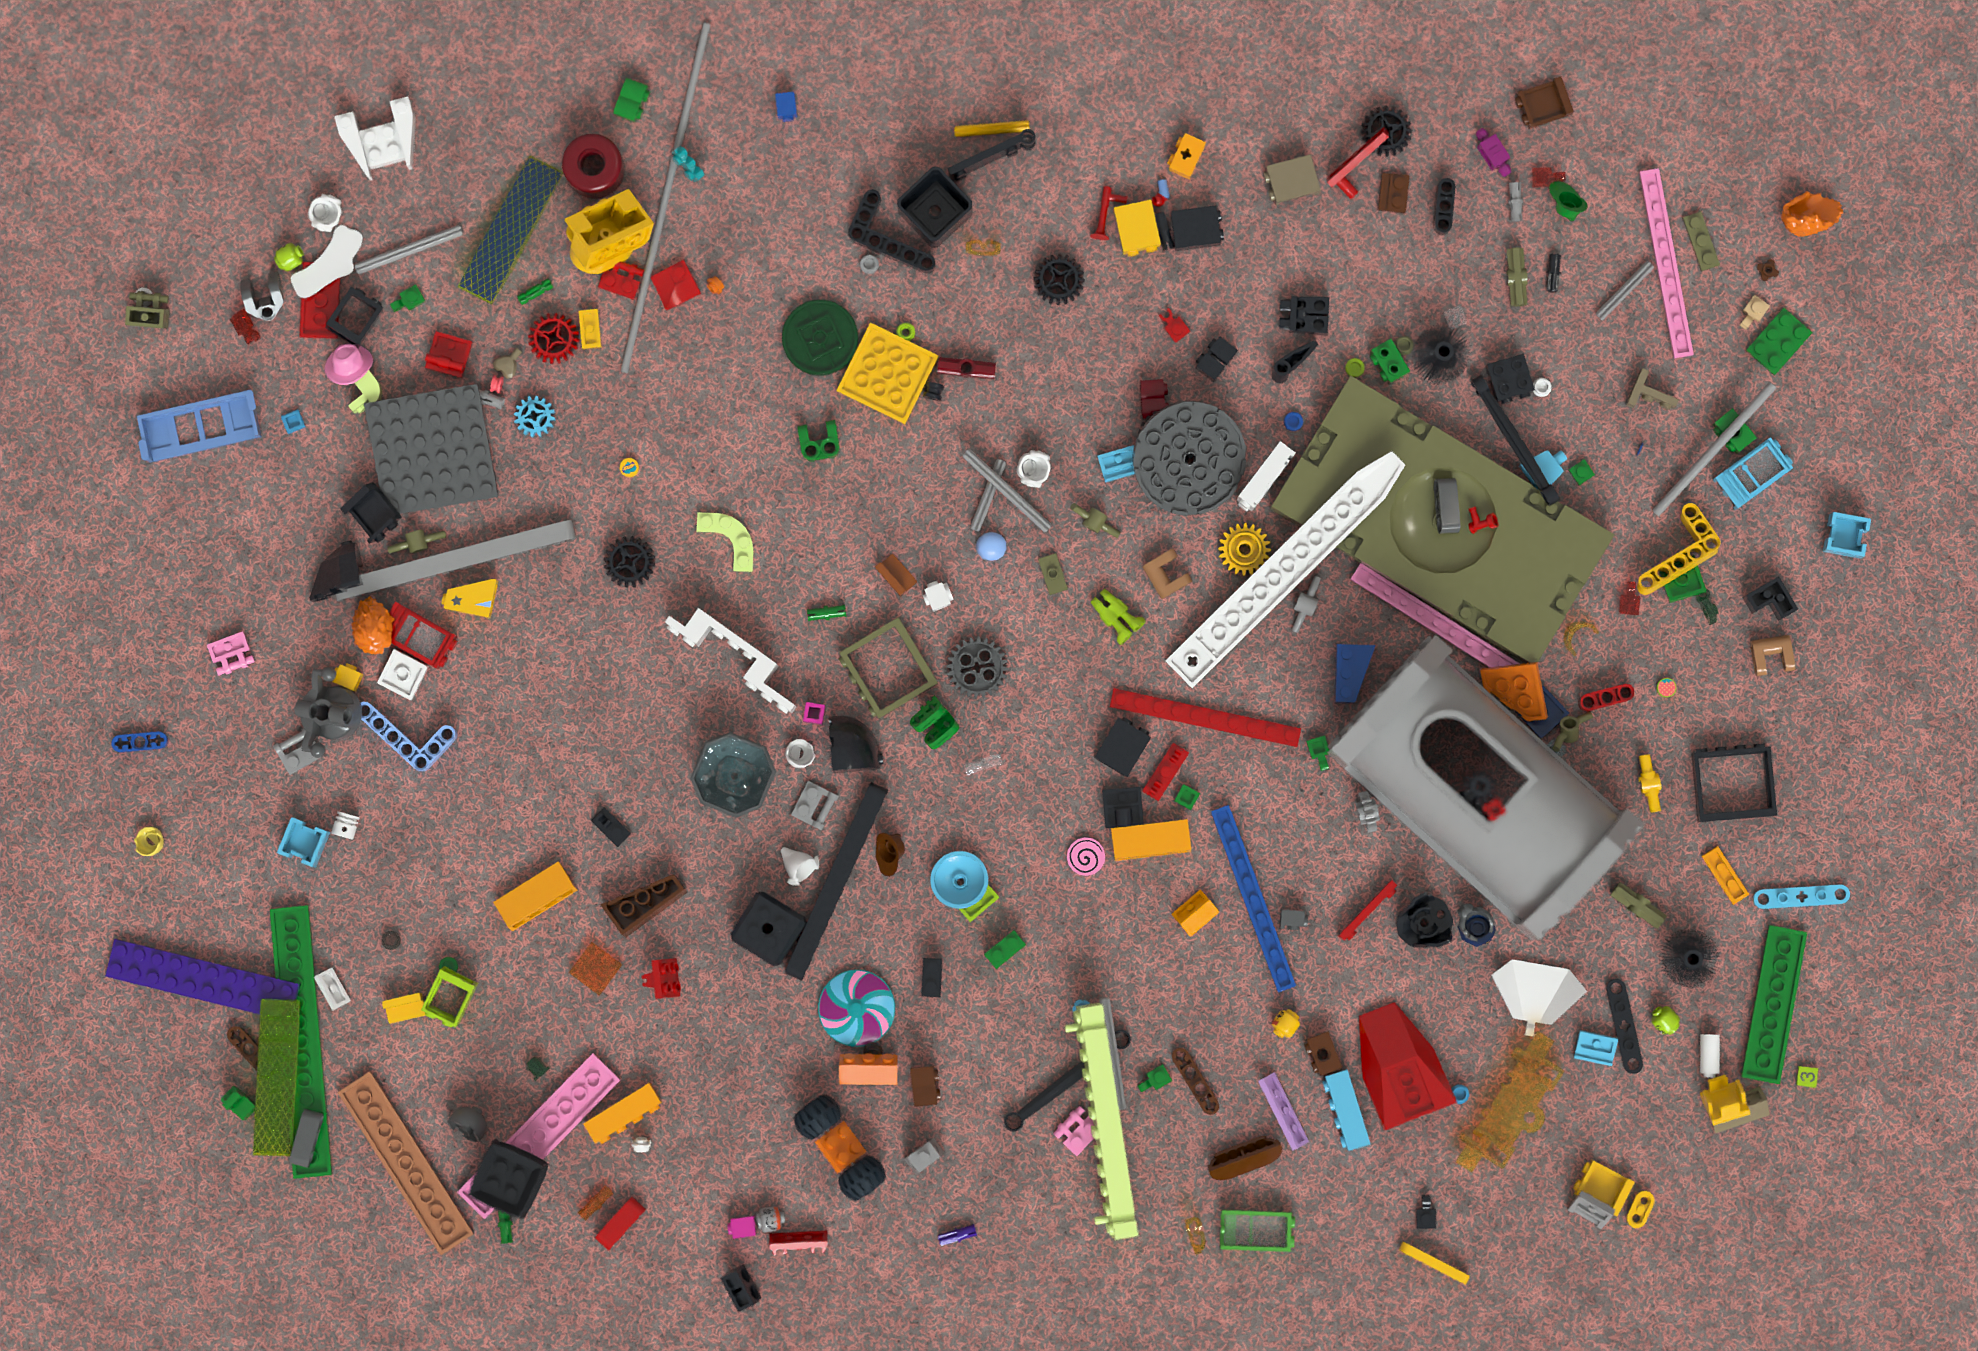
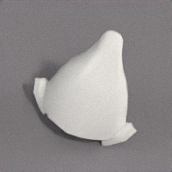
(798, 865)

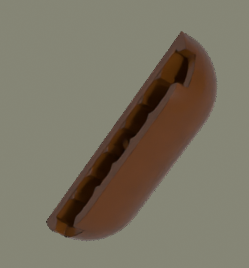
(1244, 1158)

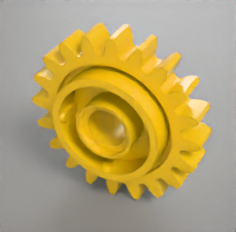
(1244, 537)

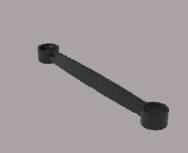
(1518, 446)
(1054, 1090)

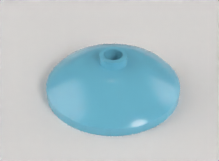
(952, 868)

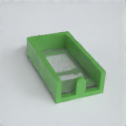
(1256, 1230)

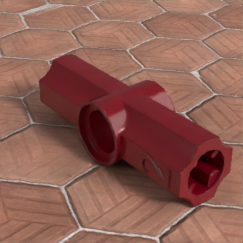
(953, 366)

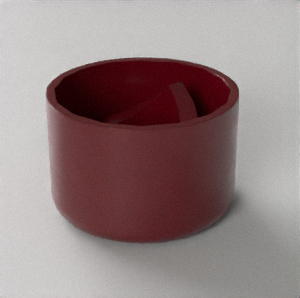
(597, 185)

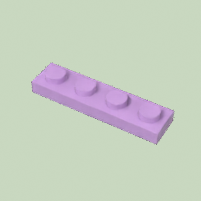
(1283, 1111)

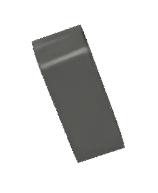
(1447, 505)
(306, 1138)

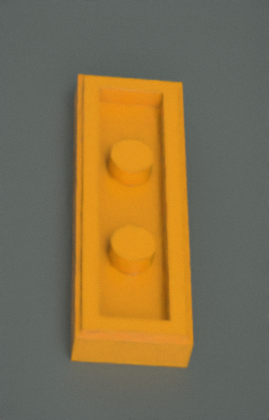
(1725, 875)

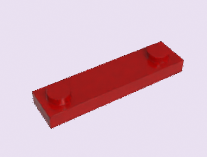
(1349, 931)

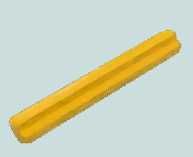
(991, 128)

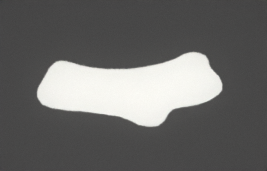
(332, 264)

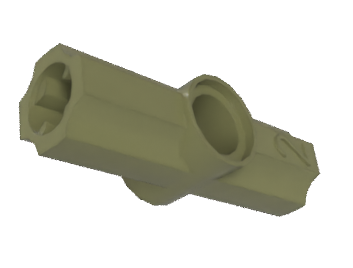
(1517, 277)
(1638, 905)

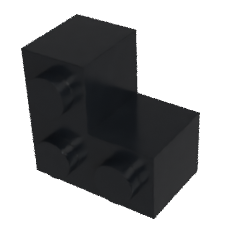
(1772, 594)

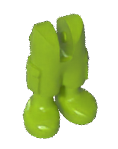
(1113, 611)

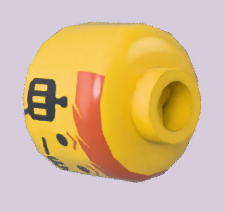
(1285, 1023)

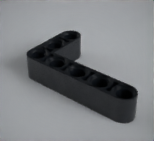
(885, 241)

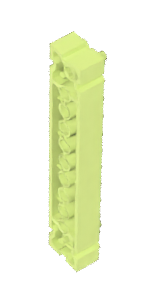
(1107, 1127)

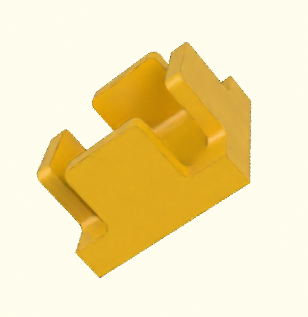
(1724, 1100)

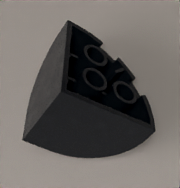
(852, 746)

